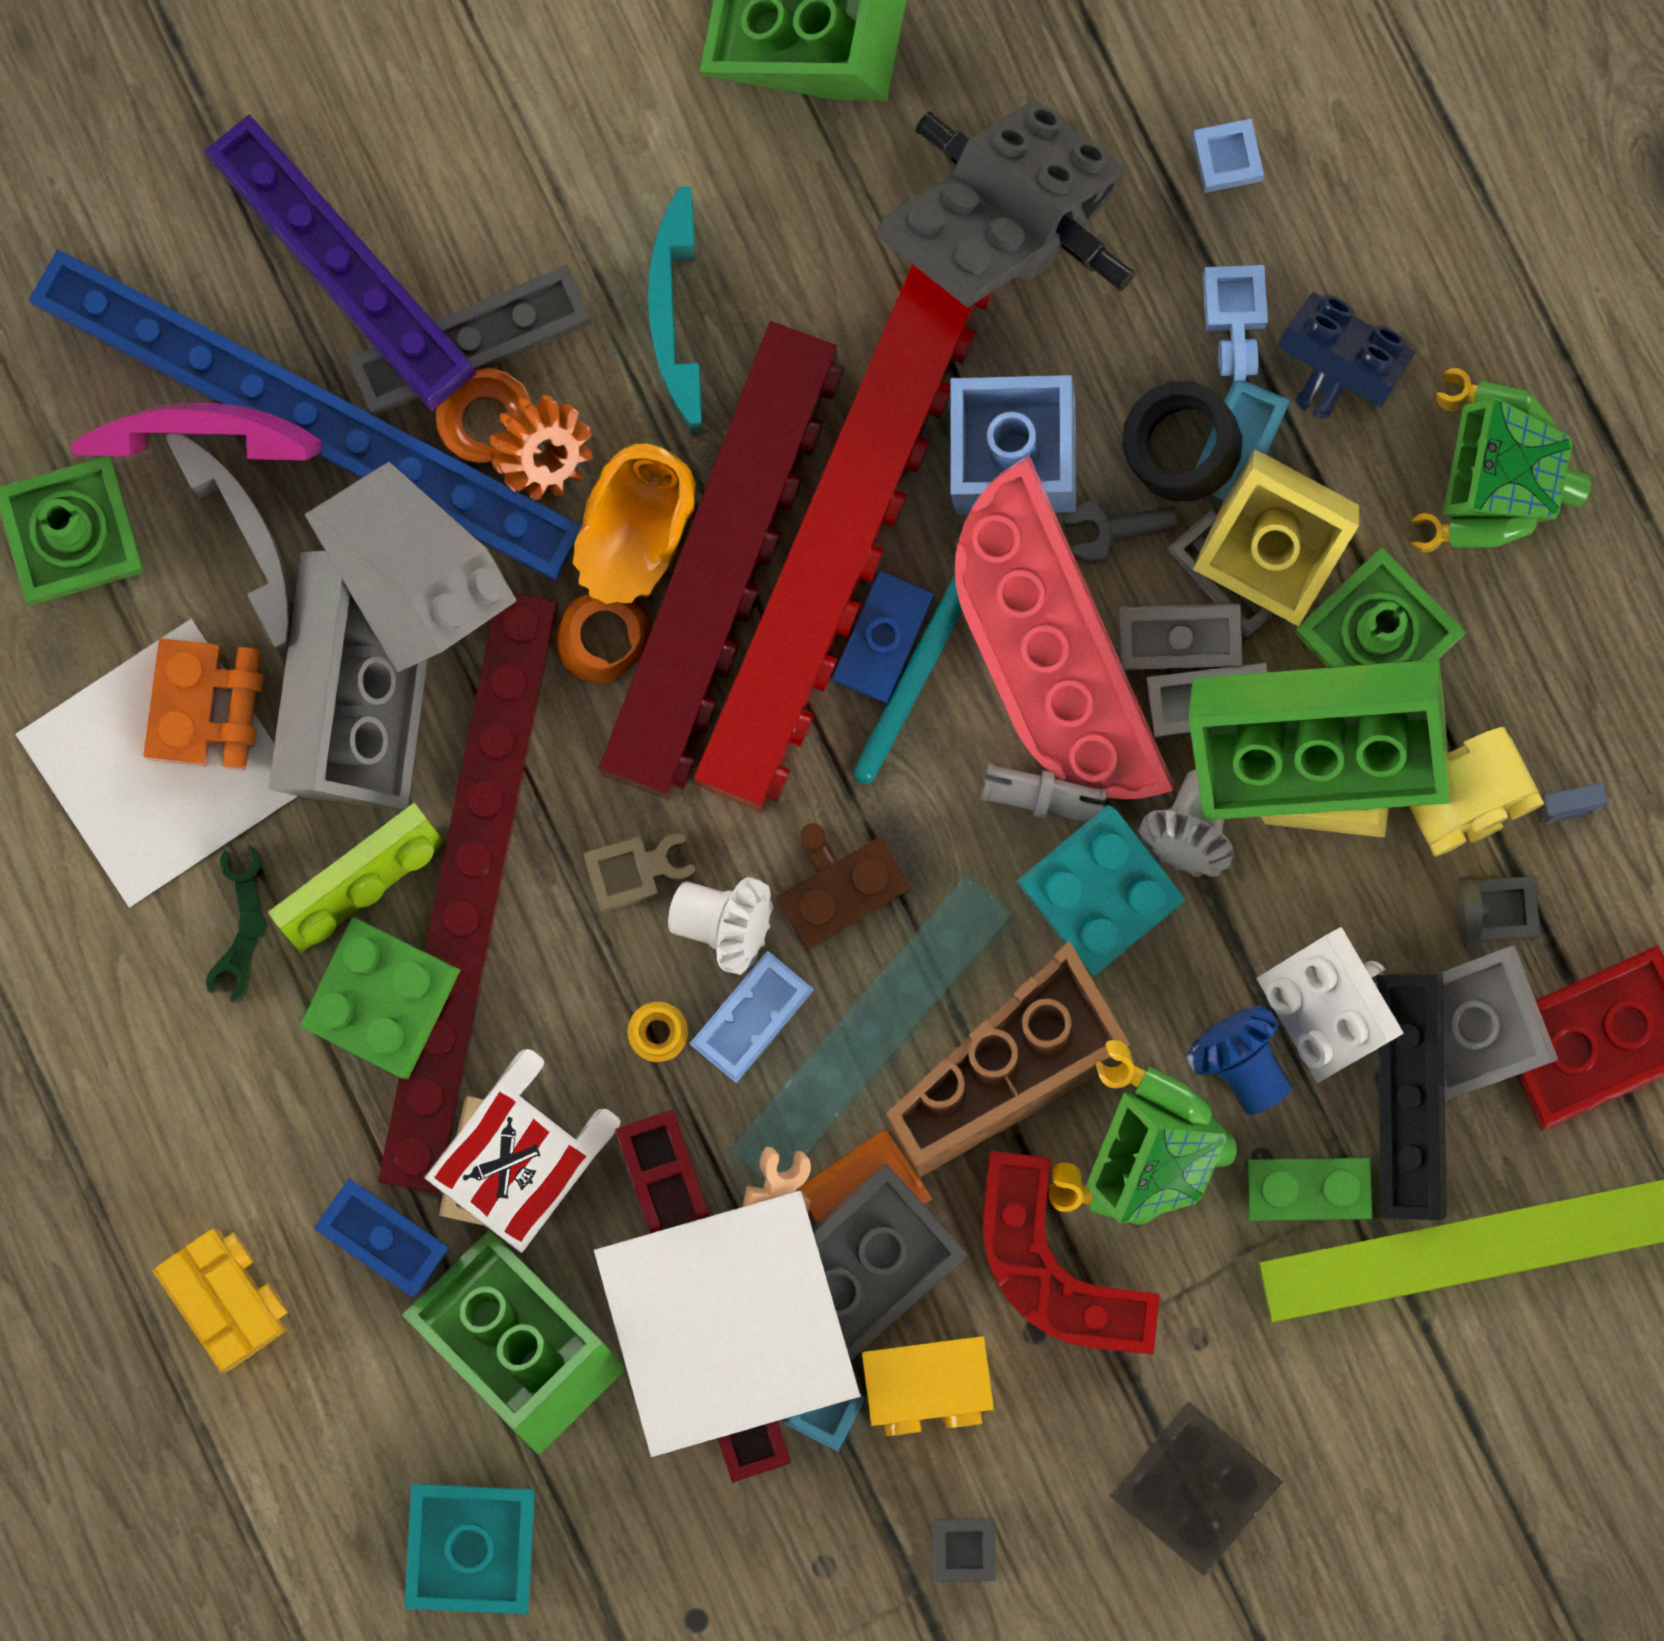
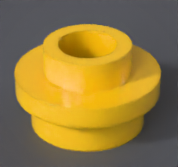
(647, 1015)

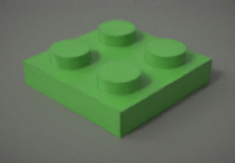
(380, 998)

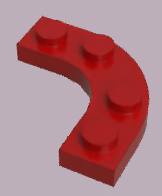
(1035, 1281)

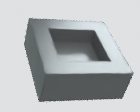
(963, 1549)

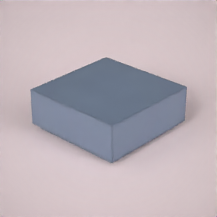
(1572, 803)

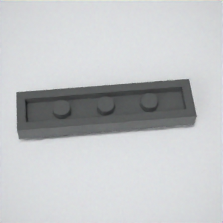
(486, 333)

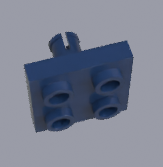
(1343, 354)

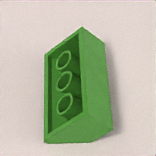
(1320, 740)

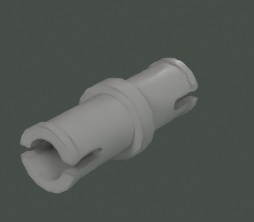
(1041, 793)

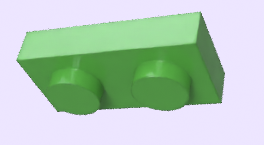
(1309, 1189)

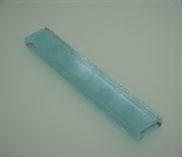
(874, 1026)

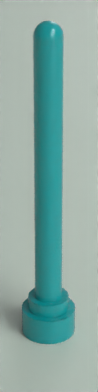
(909, 687)

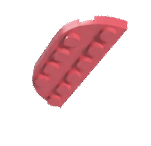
(1050, 643)

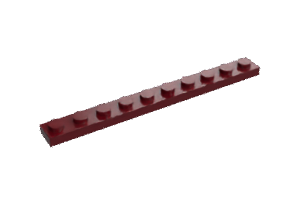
(472, 881)

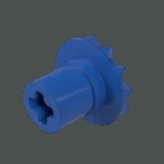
(1243, 1058)

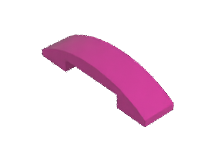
(265, 434)

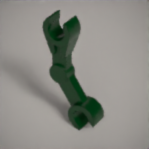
(251, 927)

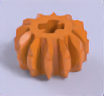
(555, 462)

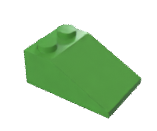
(806, 46)
(514, 1342)

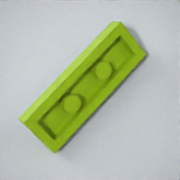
(357, 878)

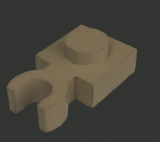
(626, 872)

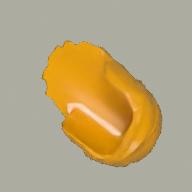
(633, 523)

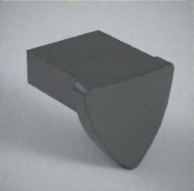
(1496, 910)

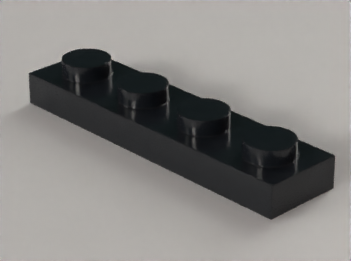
(1413, 1099)

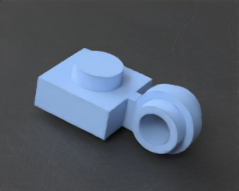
(1236, 303)

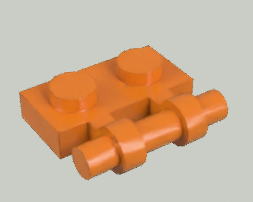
(185, 700)

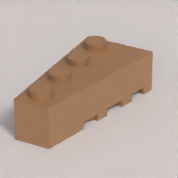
(1010, 1065)

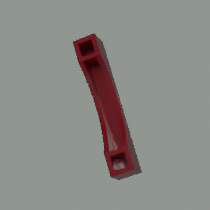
(673, 1197)

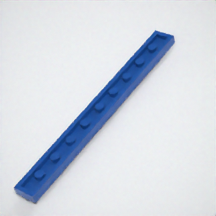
(348, 434)

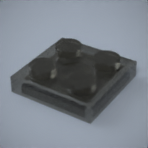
(1195, 1488)

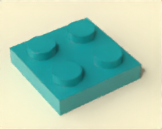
(1101, 890)
(470, 1549)

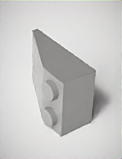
(408, 565)

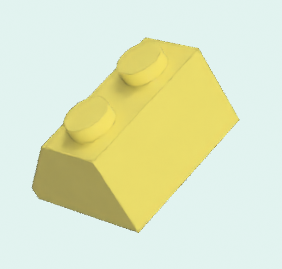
(1277, 537)

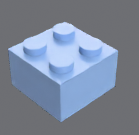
(1006, 421)

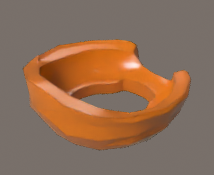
(449, 414)
(579, 660)

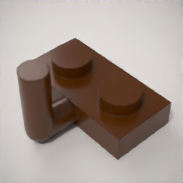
(841, 889)

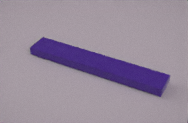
(340, 263)

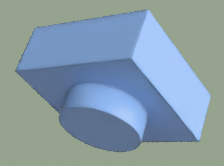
(1227, 155)

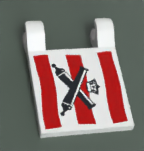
(513, 1161)

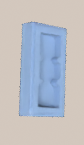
(752, 1017)

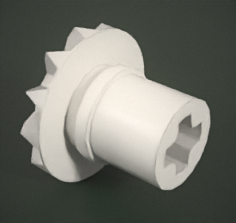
(725, 920)

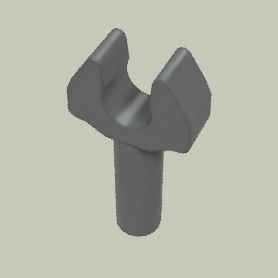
(1115, 528)

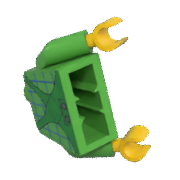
(1504, 468)
(1154, 1151)

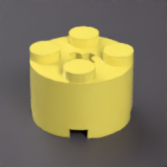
(1484, 785)

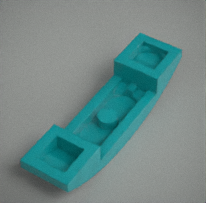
(674, 242)

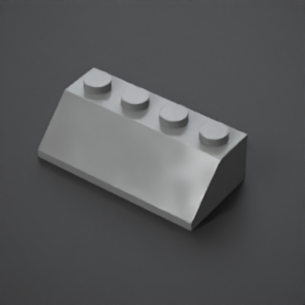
(343, 707)

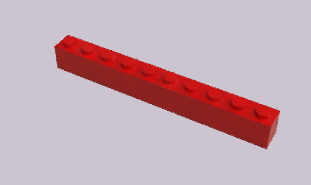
(837, 544)

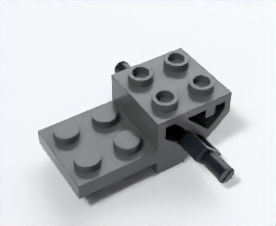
(1007, 205)

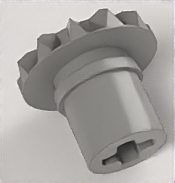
(1184, 837)

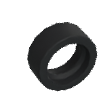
(1154, 408)

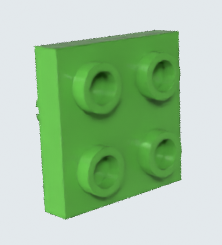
(69, 530)
(1379, 619)

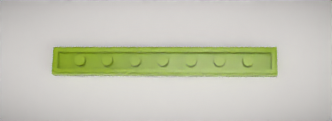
(1463, 1251)

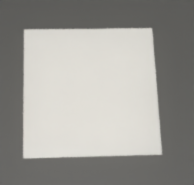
(139, 813)
(726, 1323)

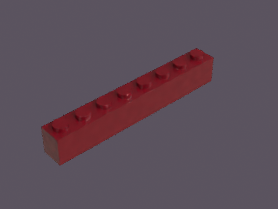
(720, 561)

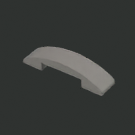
(208, 475)

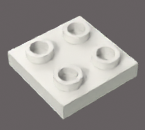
(1330, 1004)

